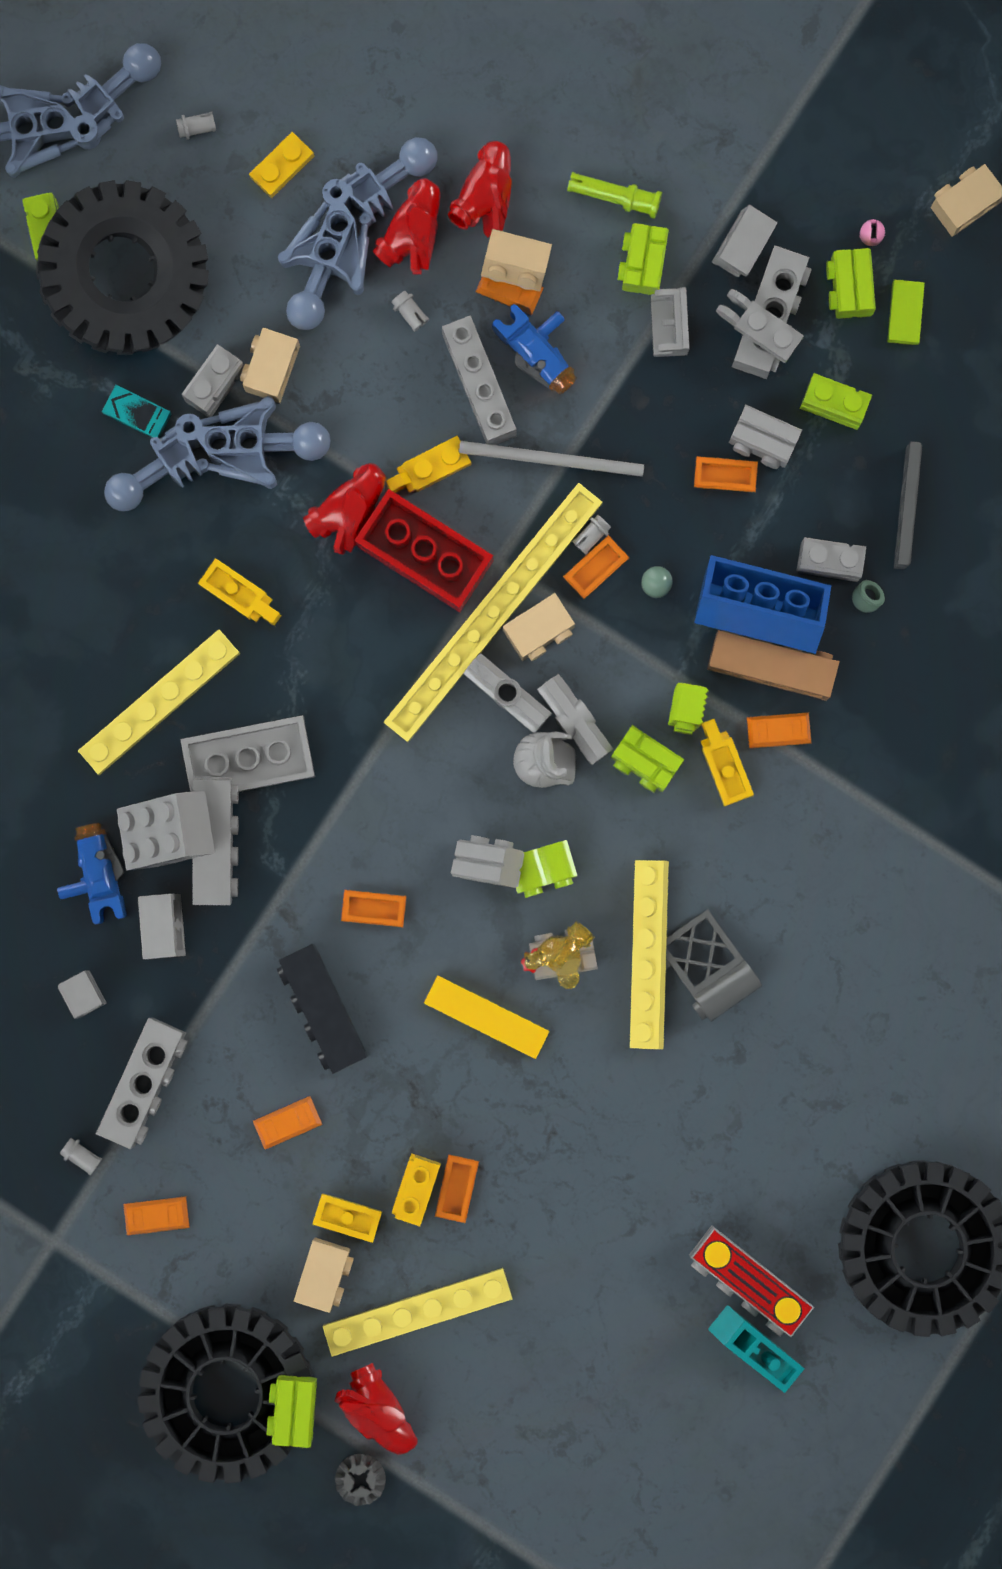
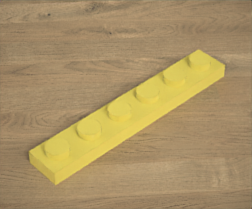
(159, 702)
(649, 954)
(417, 1312)

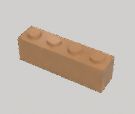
(773, 665)

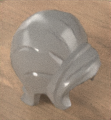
(545, 759)

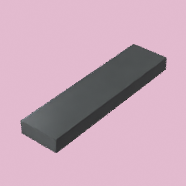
(908, 505)

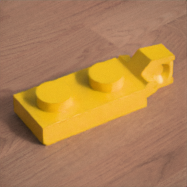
(429, 467)
(238, 593)
(725, 764)

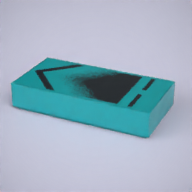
(136, 412)

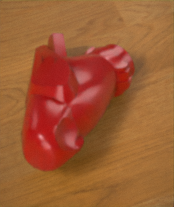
(485, 191)
(412, 228)
(347, 508)
(376, 1411)

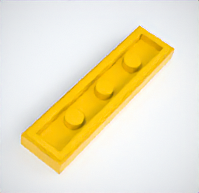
(486, 1017)

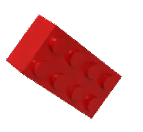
(424, 550)

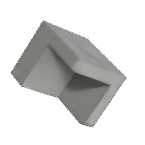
(81, 994)

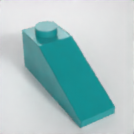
(755, 1348)

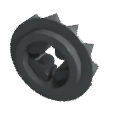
(357, 1465)

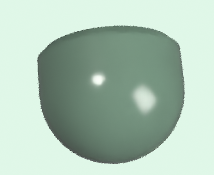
(657, 582)
(862, 601)

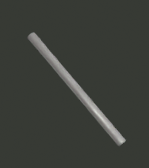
(551, 458)

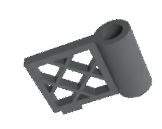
(724, 987)

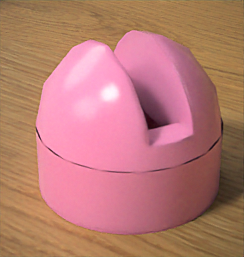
(865, 233)

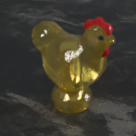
(561, 955)

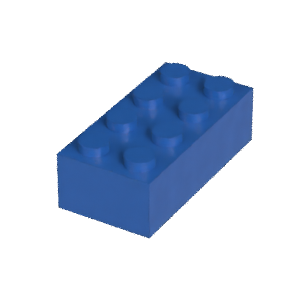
(763, 604)

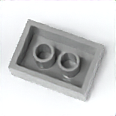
(165, 830)

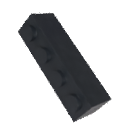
(323, 1009)

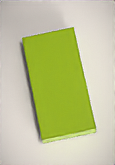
(906, 312)

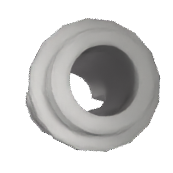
(195, 125)
(409, 310)
(591, 534)
(80, 1156)

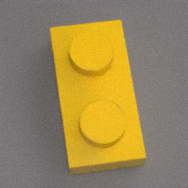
(281, 165)
(347, 1217)

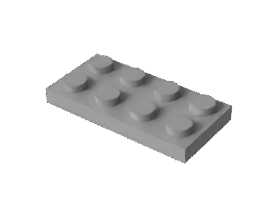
(252, 754)

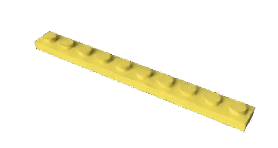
(493, 612)

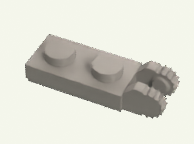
(761, 327)

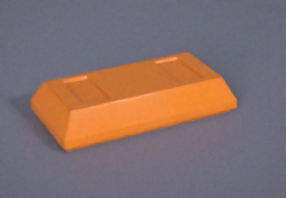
(509, 294)
(725, 474)
(596, 567)
(779, 730)
(373, 908)
(287, 1122)
(456, 1188)
(156, 1215)

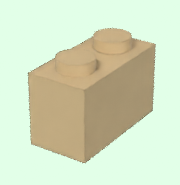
(968, 199)
(516, 260)
(270, 364)
(539, 627)
(323, 1274)

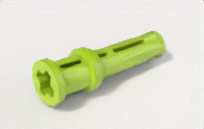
(629, 197)

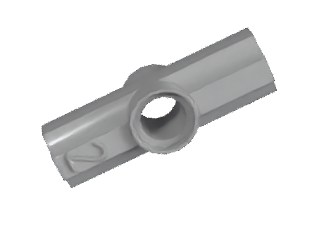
(492, 679)
(575, 719)

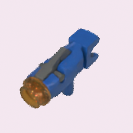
(533, 350)
(100, 873)

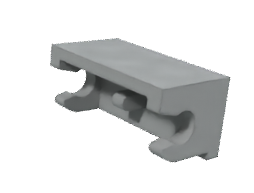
(744, 241)
(670, 322)
(161, 926)

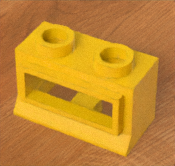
(415, 1189)

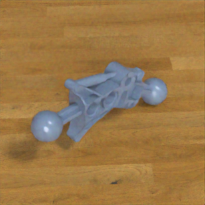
(95, 103)
(368, 196)
(177, 459)

